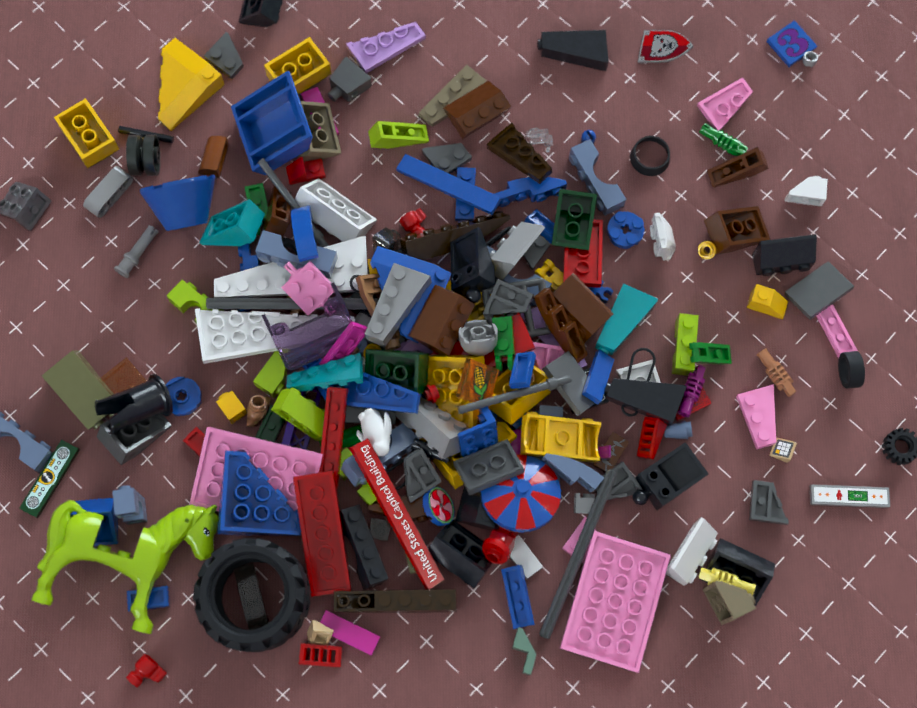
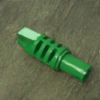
(723, 140)

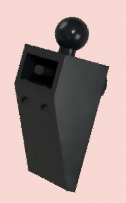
(471, 265)
(669, 475)

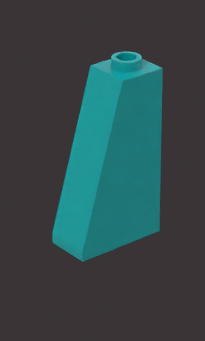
(628, 312)

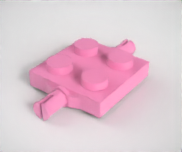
(307, 287)

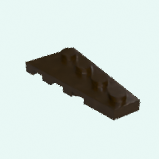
(519, 153)

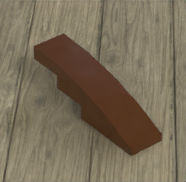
(562, 329)

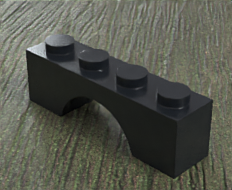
(369, 564)

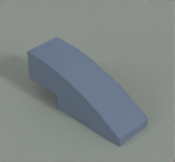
(573, 471)

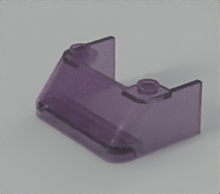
(313, 338)

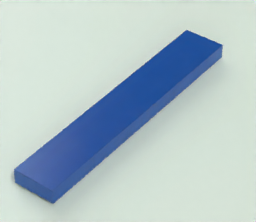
(448, 184)

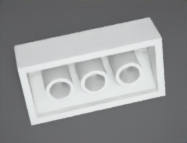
(334, 211)

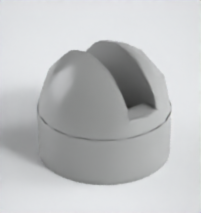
(814, 57)

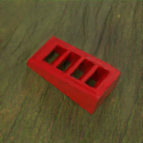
(650, 426)
(303, 650)

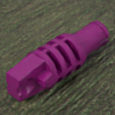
(694, 386)

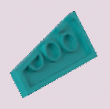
(334, 372)

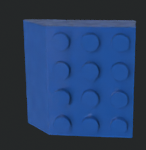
(273, 124)

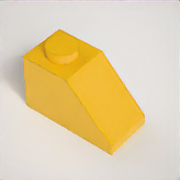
(767, 301)

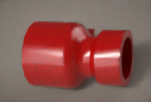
(412, 220)
(147, 668)

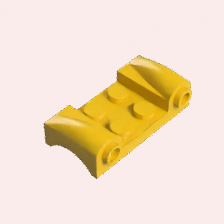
(560, 436)

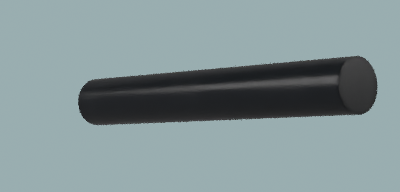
(131, 131)

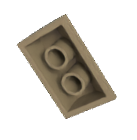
(324, 140)
(728, 601)

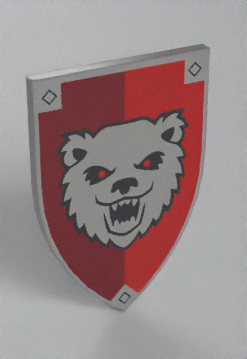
(662, 46)

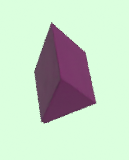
(604, 452)

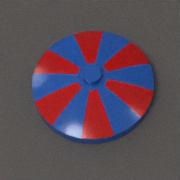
(526, 499)

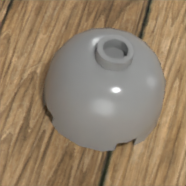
(478, 337)

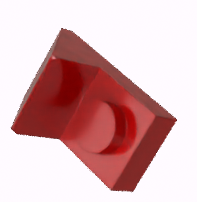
(305, 171)

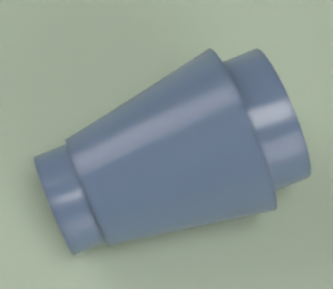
(679, 430)

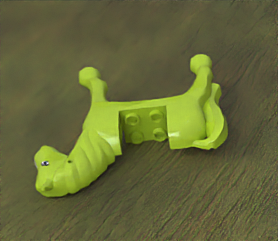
(75, 536)

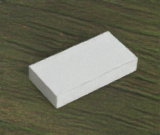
(523, 556)

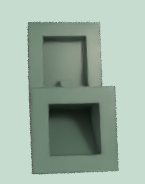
(523, 644)

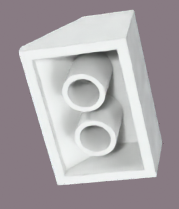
(692, 552)

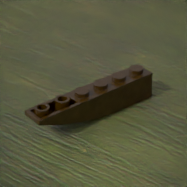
(437, 242)
(395, 601)

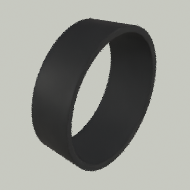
(648, 171)

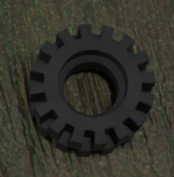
(889, 445)

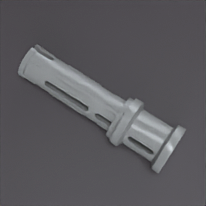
(131, 258)

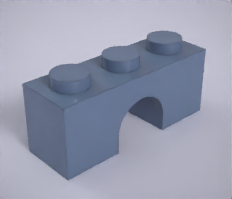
(129, 505)

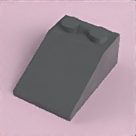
(134, 439)

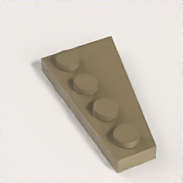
(460, 85)

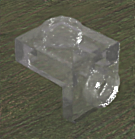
(539, 136)

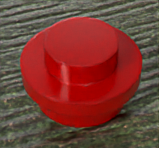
(431, 393)

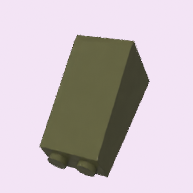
(78, 387)

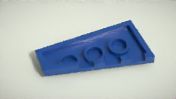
(382, 395)

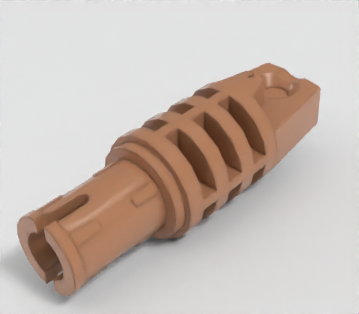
(777, 373)

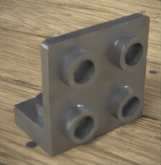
(24, 204)

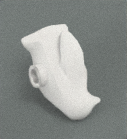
(376, 430)

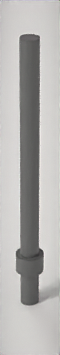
(318, 235)
(550, 384)

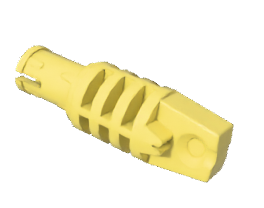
(716, 574)

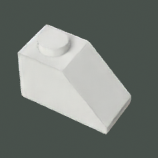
(809, 192)

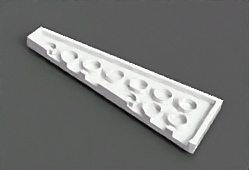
(269, 278)
(240, 334)

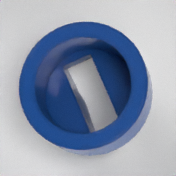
(585, 136)

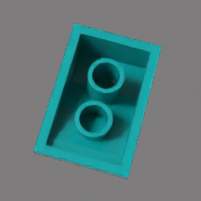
(234, 226)

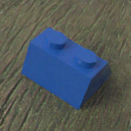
(109, 528)

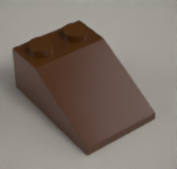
(736, 229)

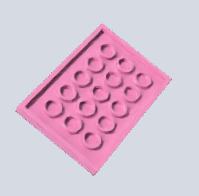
(275, 459)
(615, 601)

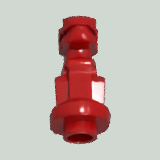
(499, 545)

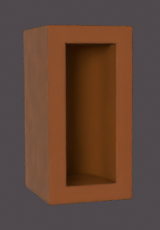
(214, 156)

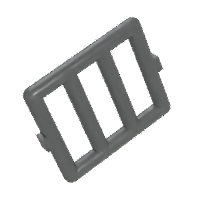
(540, 282)

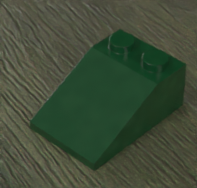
(574, 219)
(398, 367)

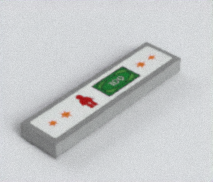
(849, 496)

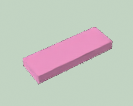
(836, 331)

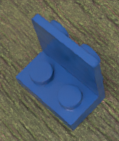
(479, 436)

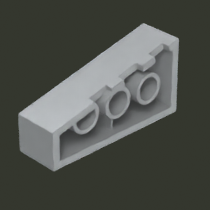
(398, 297)
(435, 426)

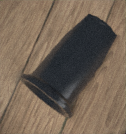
(136, 404)

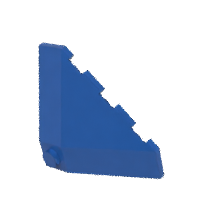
(383, 262)
(251, 503)

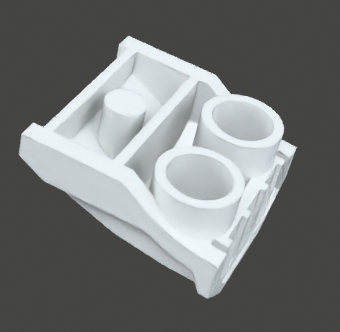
(664, 237)

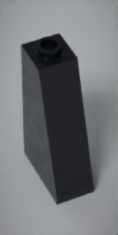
(576, 47)
(646, 398)

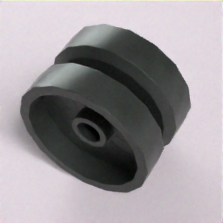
(143, 155)

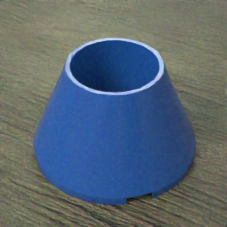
(181, 201)

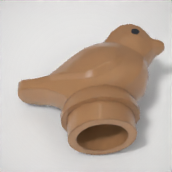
(257, 409)

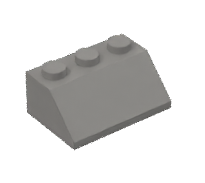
(514, 247)

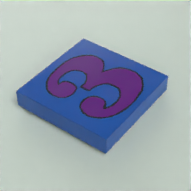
(791, 43)

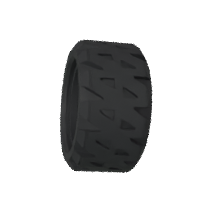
(210, 587)

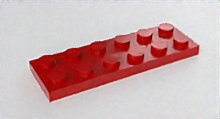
(322, 533)

